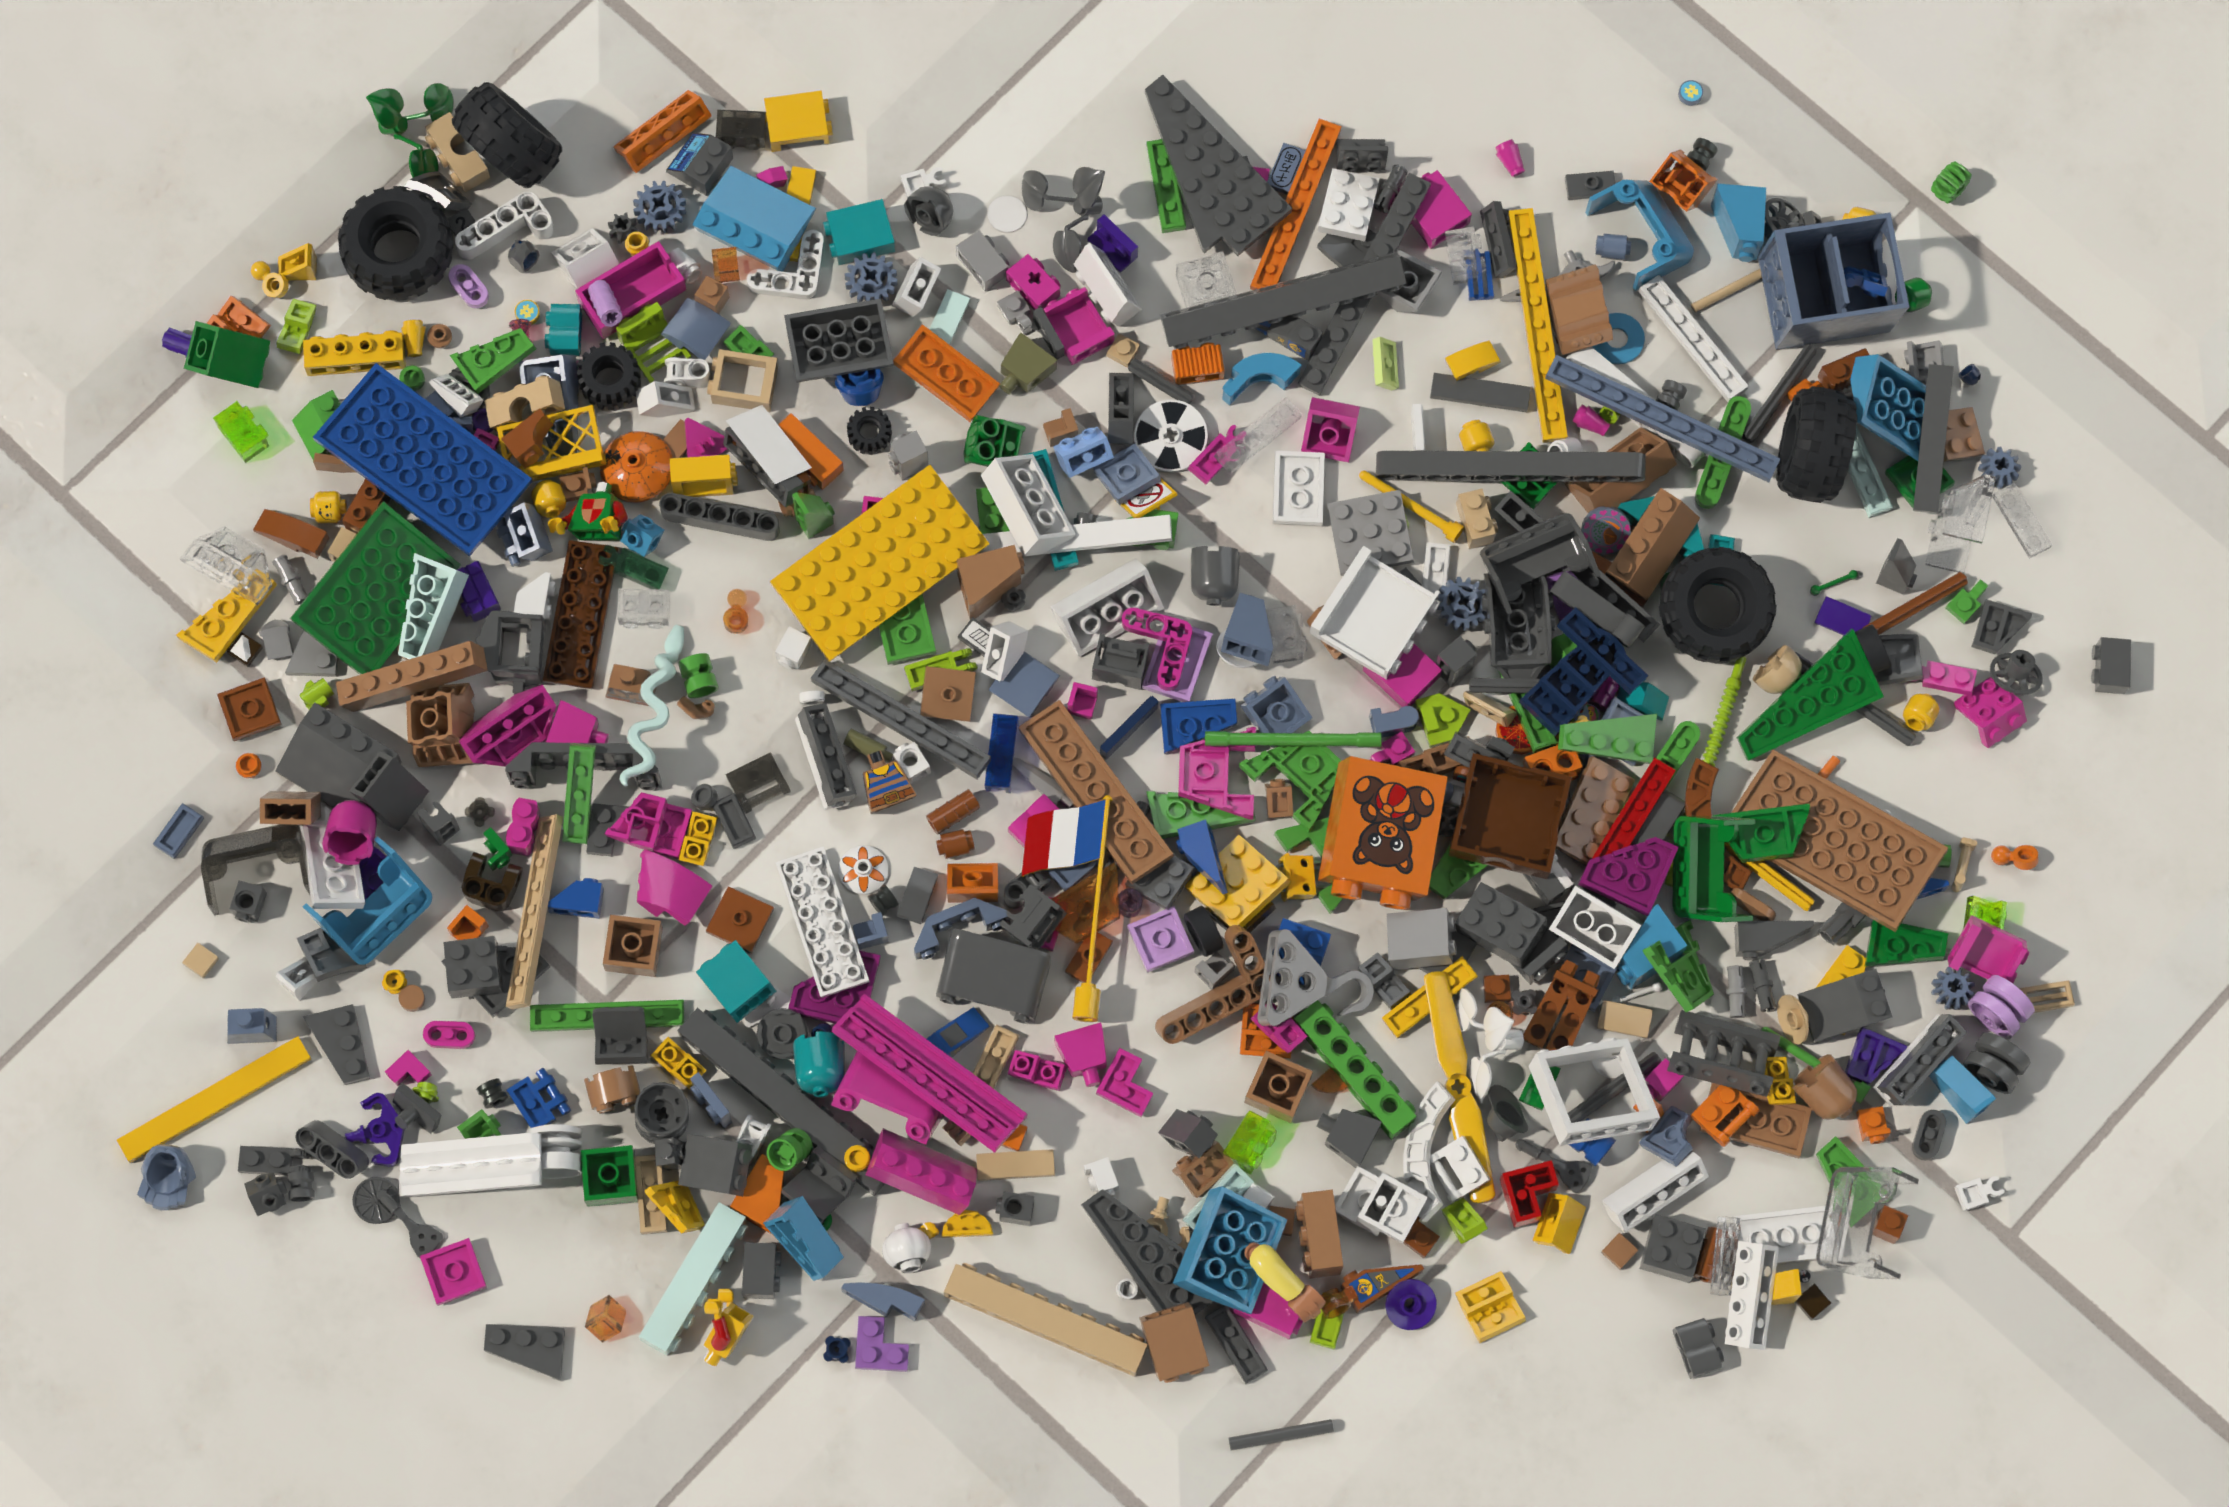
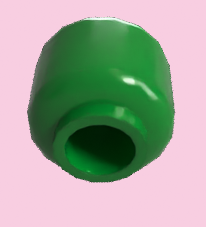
(1918, 294)

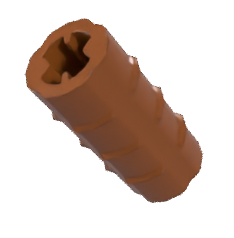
(952, 811)
(1705, 1260)

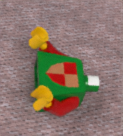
(594, 517)

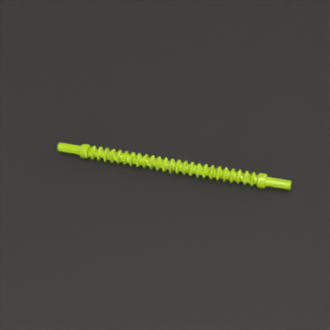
(1733, 684)

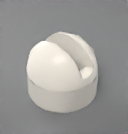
(1131, 1291)

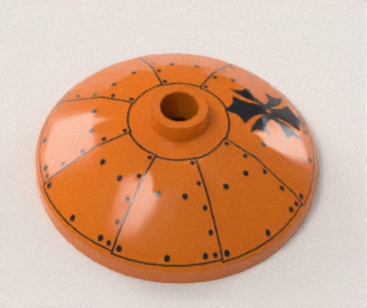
(642, 479)

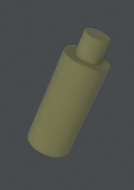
(865, 744)

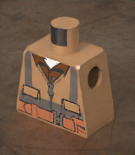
(626, 684)

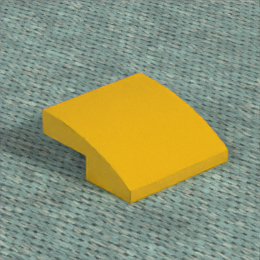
(1490, 1307)

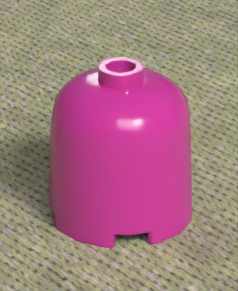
(350, 832)

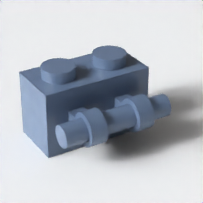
(528, 534)

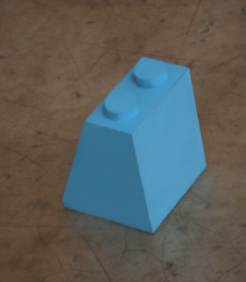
(1741, 218)
(1634, 965)

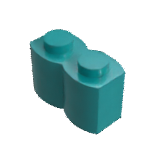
(564, 330)

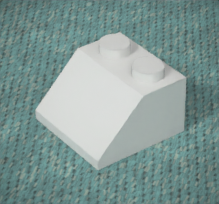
(585, 258)

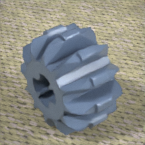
(2009, 466)
(1960, 996)

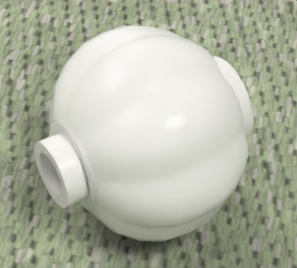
(906, 1248)

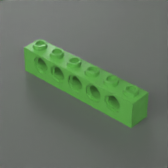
(1393, 1122)

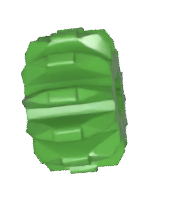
(1951, 182)

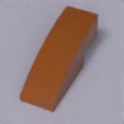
(292, 533)

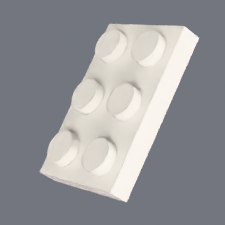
(1348, 204)
(1298, 488)

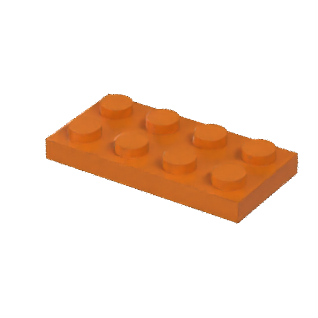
(946, 373)

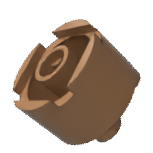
(612, 1088)

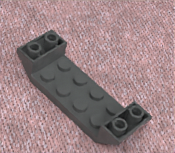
(522, 769)

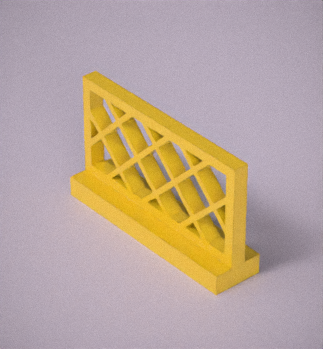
(562, 464)

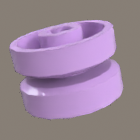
(2001, 1006)

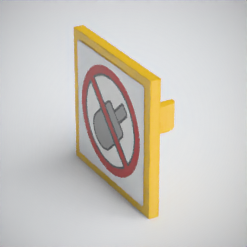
(1149, 499)

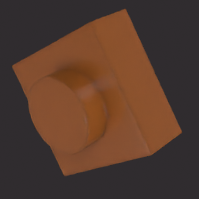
(1496, 988)

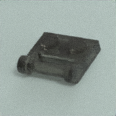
(753, 776)

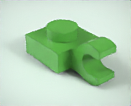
(1966, 603)

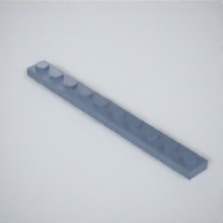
(1662, 418)

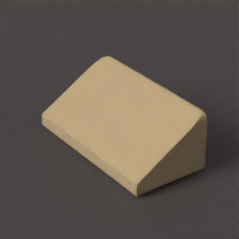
(1489, 708)
(1624, 1019)

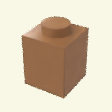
(712, 294)

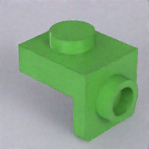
(480, 1126)

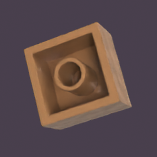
(632, 945)
(1278, 1087)

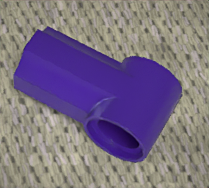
(176, 341)

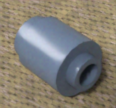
(1612, 246)

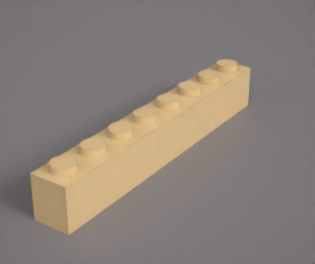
(1045, 1319)

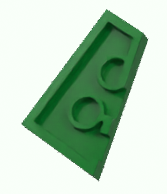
(1904, 945)

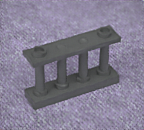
(1729, 1035)

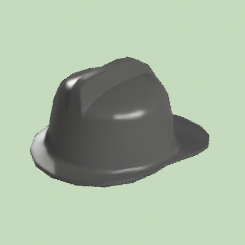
(1505, 1114)

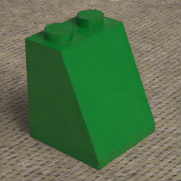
(227, 354)

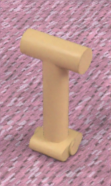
(1966, 845)

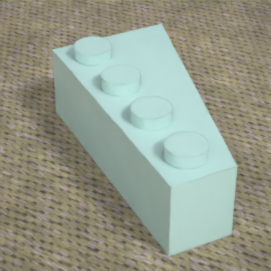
(430, 606)

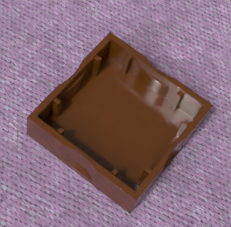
(1510, 816)

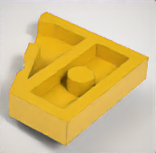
(677, 1205)

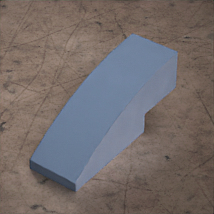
(885, 1298)

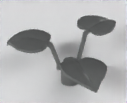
(1087, 186)

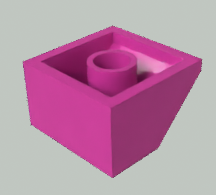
(1330, 429)

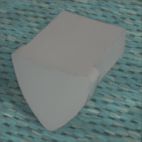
(276, 639)

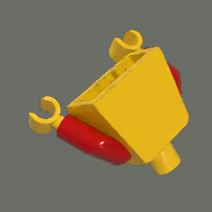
(727, 1328)

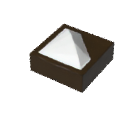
(244, 649)

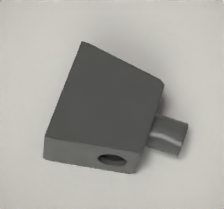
(1349, 1135)

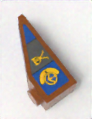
(1376, 1283)

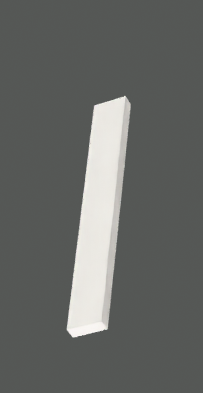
(1100, 535)

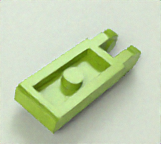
(916, 671)

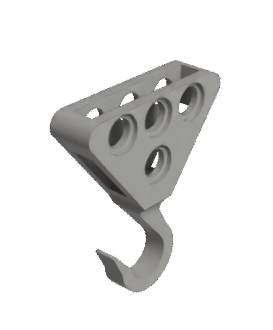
(1317, 984)

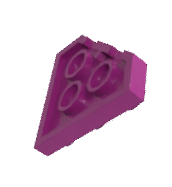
(1631, 873)
(808, 1003)

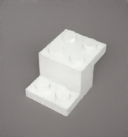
(1380, 1204)

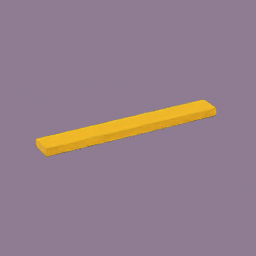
(214, 1099)

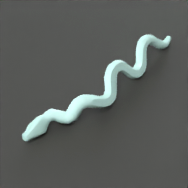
(666, 671)

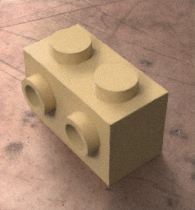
(1476, 519)

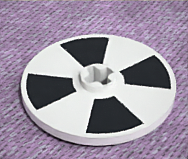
(1178, 418)

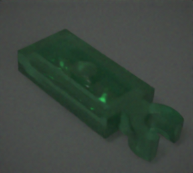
(635, 567)

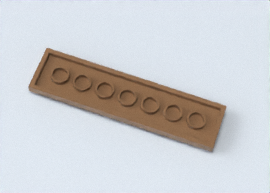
(1086, 780)

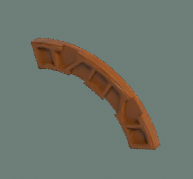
(1698, 803)

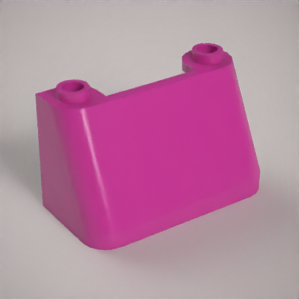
(872, 1084)

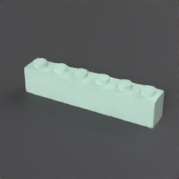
(693, 1279)

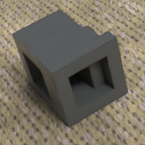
(669, 1153)

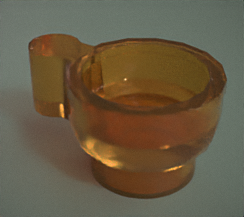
(1337, 1301)

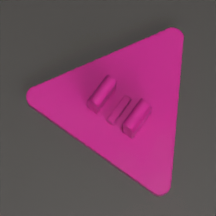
(702, 440)

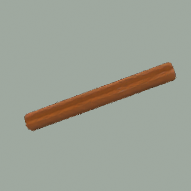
(1919, 603)

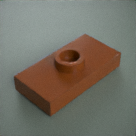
(1079, 964)

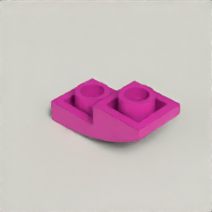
(1037, 1070)

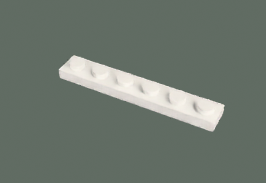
(1693, 338)

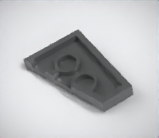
(528, 1346)

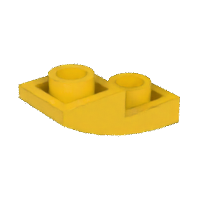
(1472, 359)
(698, 838)
(677, 1062)
(1781, 1089)

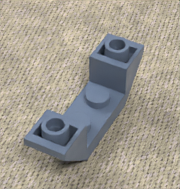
(990, 914)

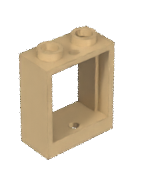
(738, 399)

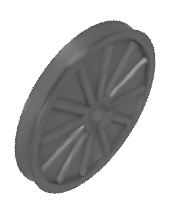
(366, 1201)

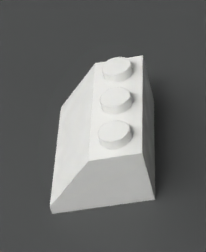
(1106, 285)

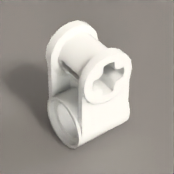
(682, 372)
(754, 1134)

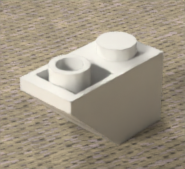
(536, 597)

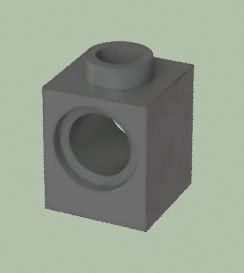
(247, 891)
(1021, 1218)

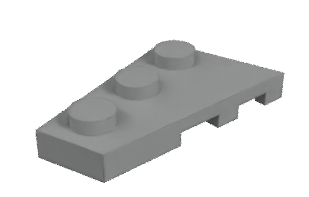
(312, 659)

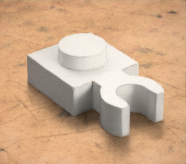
(917, 179)
(1974, 1193)

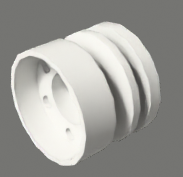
(556, 1144)

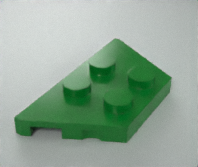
(1772, 835)

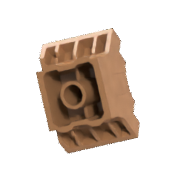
(1578, 310)
(437, 723)

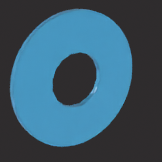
(1634, 344)

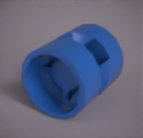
(1594, 1149)

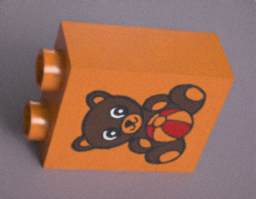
(1382, 831)

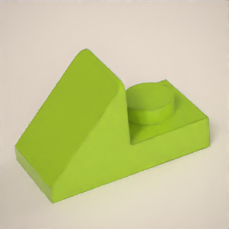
(1464, 1220)

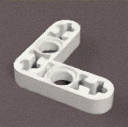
(795, 280)

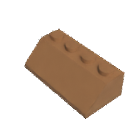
(1658, 463)
(1653, 544)

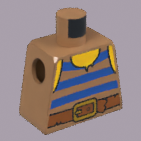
(885, 784)

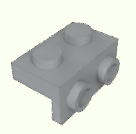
(1920, 357)

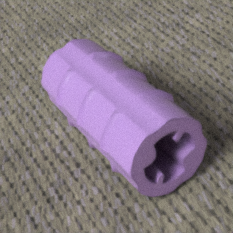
(605, 303)

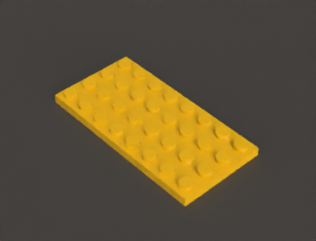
(879, 563)

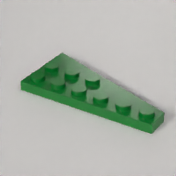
(1825, 692)

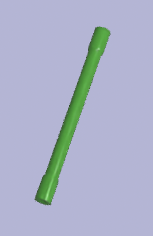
(1360, 739)

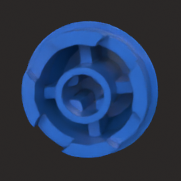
(860, 387)

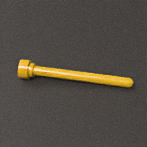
(1450, 529)

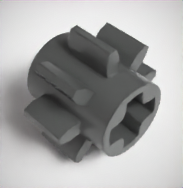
(626, 223)
(1447, 821)

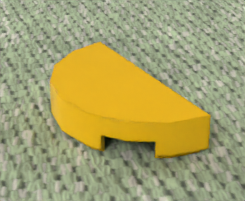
(967, 1224)

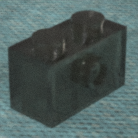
(742, 128)

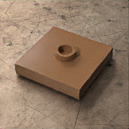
(947, 693)

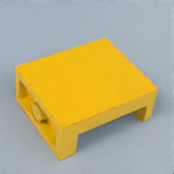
(797, 119)

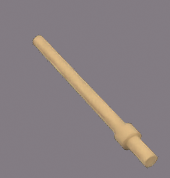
(1726, 291)

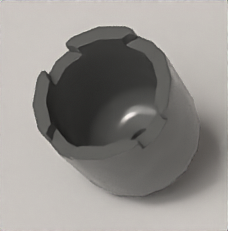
(1214, 574)

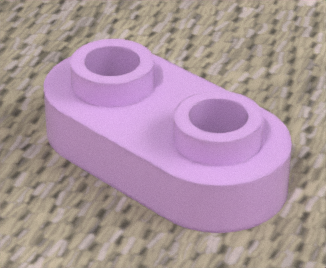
(469, 287)

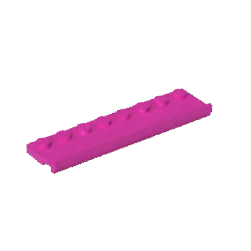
(929, 1073)

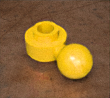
(261, 271)

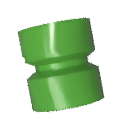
(698, 673)
(789, 1149)

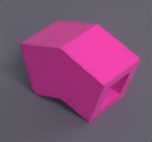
(773, 176)

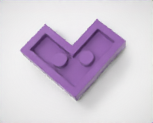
(873, 1353)

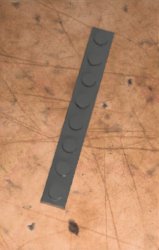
(901, 719)

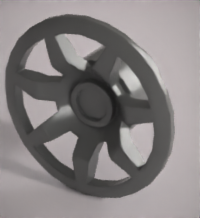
(1779, 219)
(2018, 669)

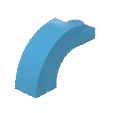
(1257, 368)

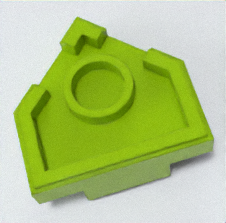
(1440, 718)

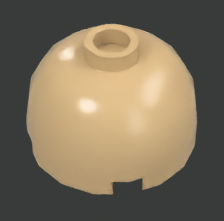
(1780, 671)

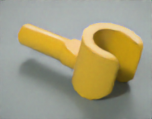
(929, 1229)

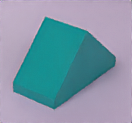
(1646, 700)

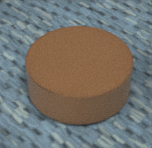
(411, 998)

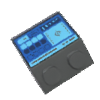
(701, 162)

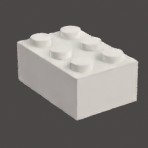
(1595, 927)

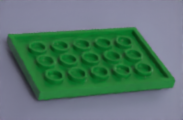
(364, 594)

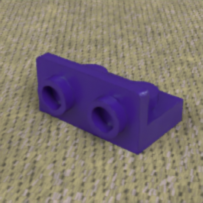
(1114, 243)

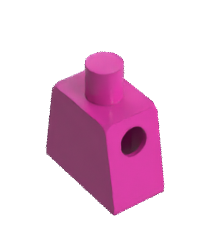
(575, 726)
(1083, 1052)

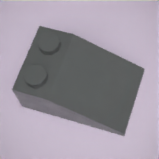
(1845, 1005)

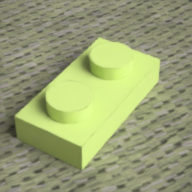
(1385, 363)

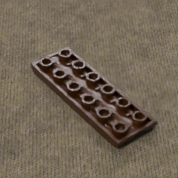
(579, 616)

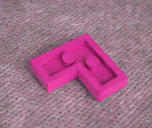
(1118, 1084)

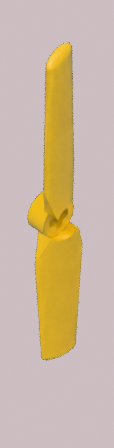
(1451, 1053)

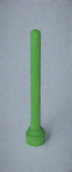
(1862, 1088)

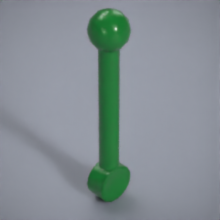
(1815, 589)

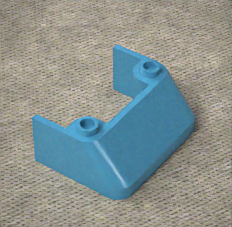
(1672, 247)
(385, 911)

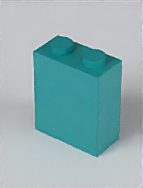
(859, 232)
(736, 981)

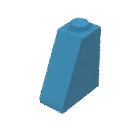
(1961, 1089)

